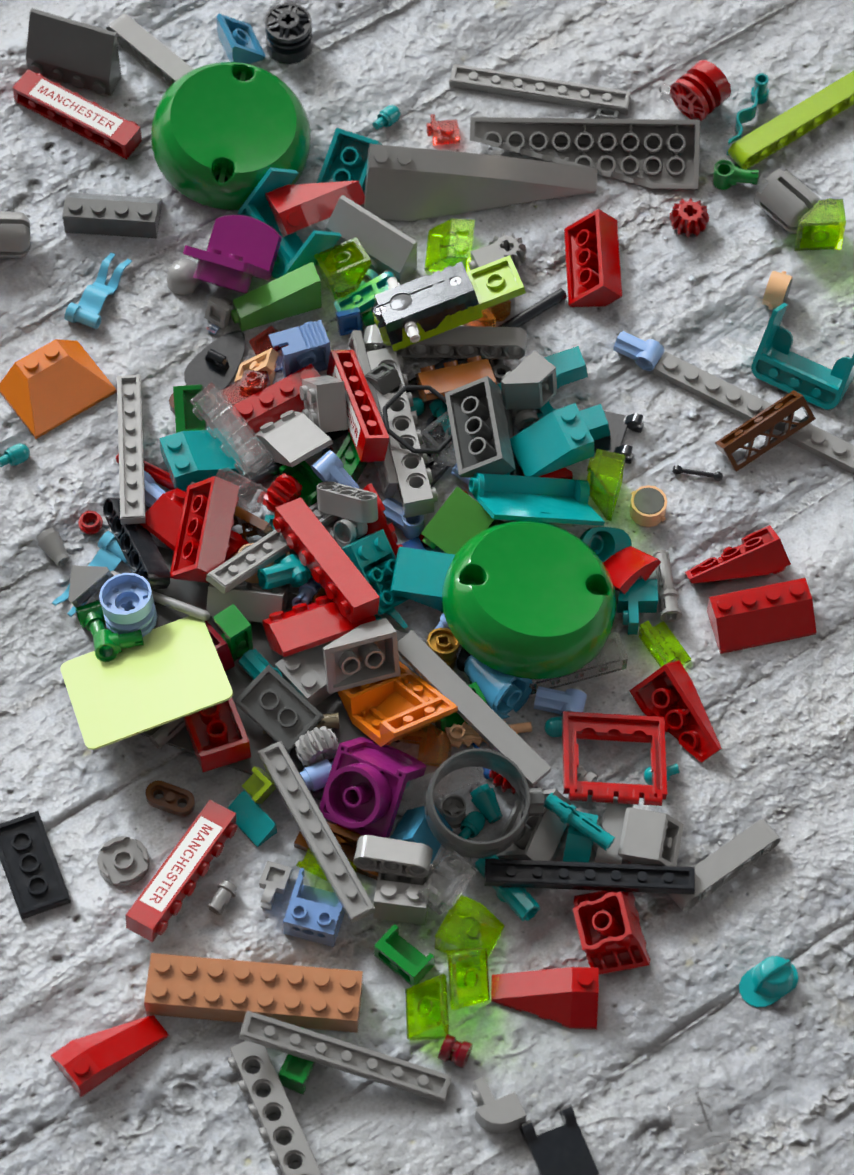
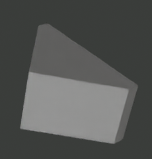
(86, 582)

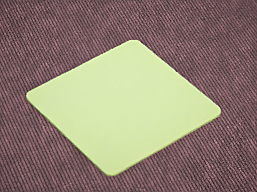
(147, 683)

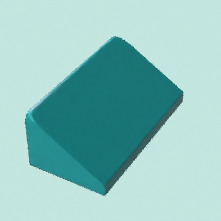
(252, 819)

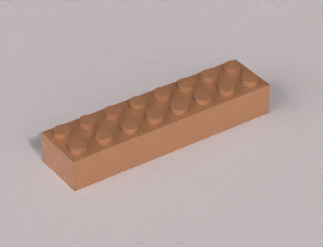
(229, 988)

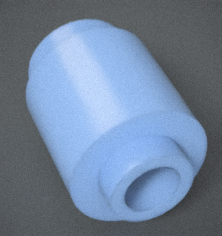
(316, 775)

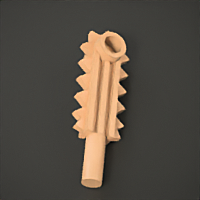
(467, 735)

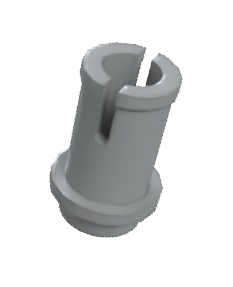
(222, 897)

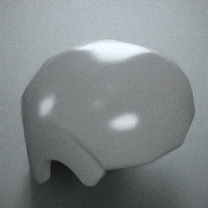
(180, 277)

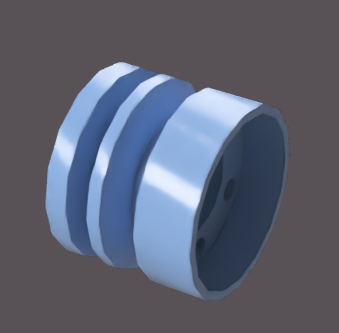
(128, 604)

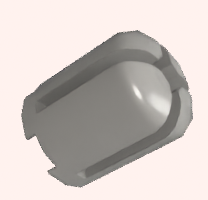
(785, 199)
(14, 235)

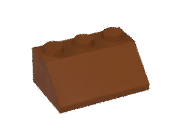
(452, 376)

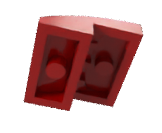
(628, 566)

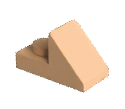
(263, 362)

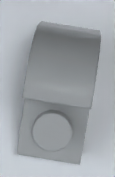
(496, 1115)

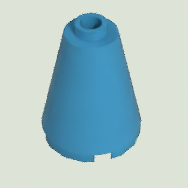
(499, 689)

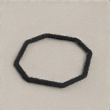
(399, 439)

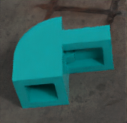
(640, 598)

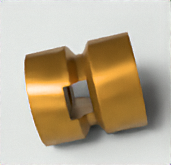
(444, 645)

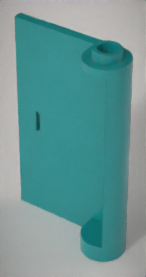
(534, 499)

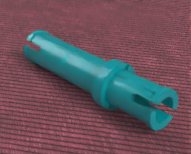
(575, 819)

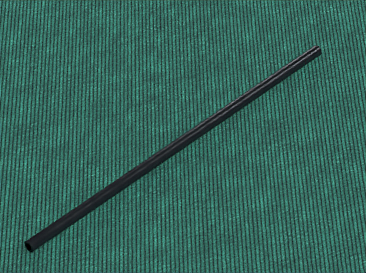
(516, 321)

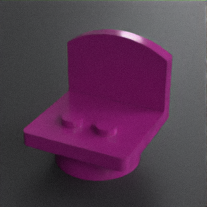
(236, 252)
(367, 786)

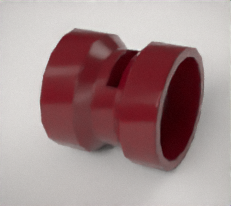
(455, 1051)

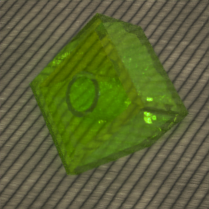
(822, 226)
(450, 244)
(343, 267)
(605, 480)
(468, 926)

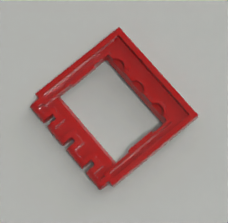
(614, 728)

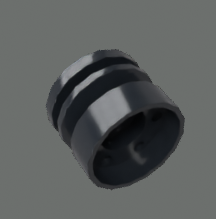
(288, 33)

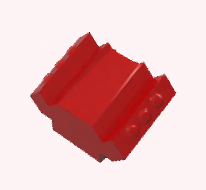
(610, 931)

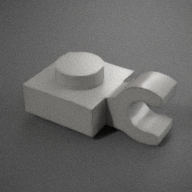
(273, 880)

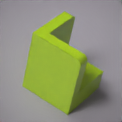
(259, 785)

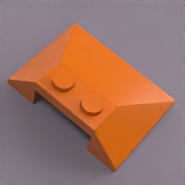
(54, 385)
(395, 706)

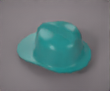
(606, 541)
(768, 981)

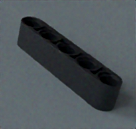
(137, 547)

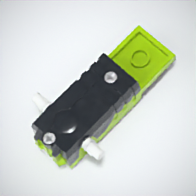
(442, 301)

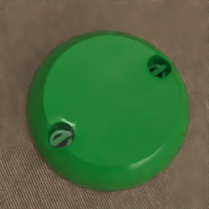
(225, 130)
(529, 600)

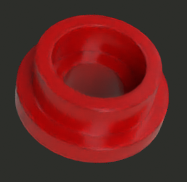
(87, 517)

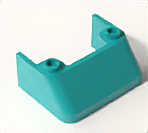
(292, 250)
(791, 371)

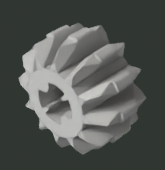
(511, 247)
(316, 746)

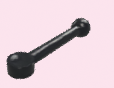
(678, 470)

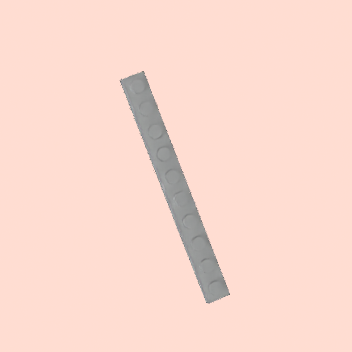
(747, 406)

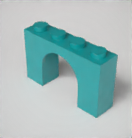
(571, 368)

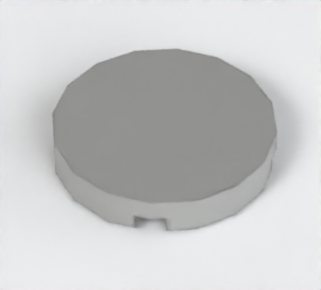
(123, 861)

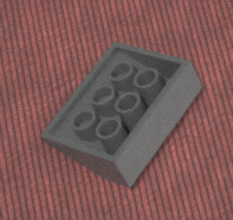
(73, 52)

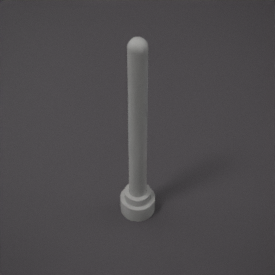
(178, 605)

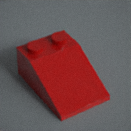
(218, 736)

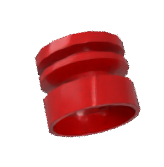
(700, 90)

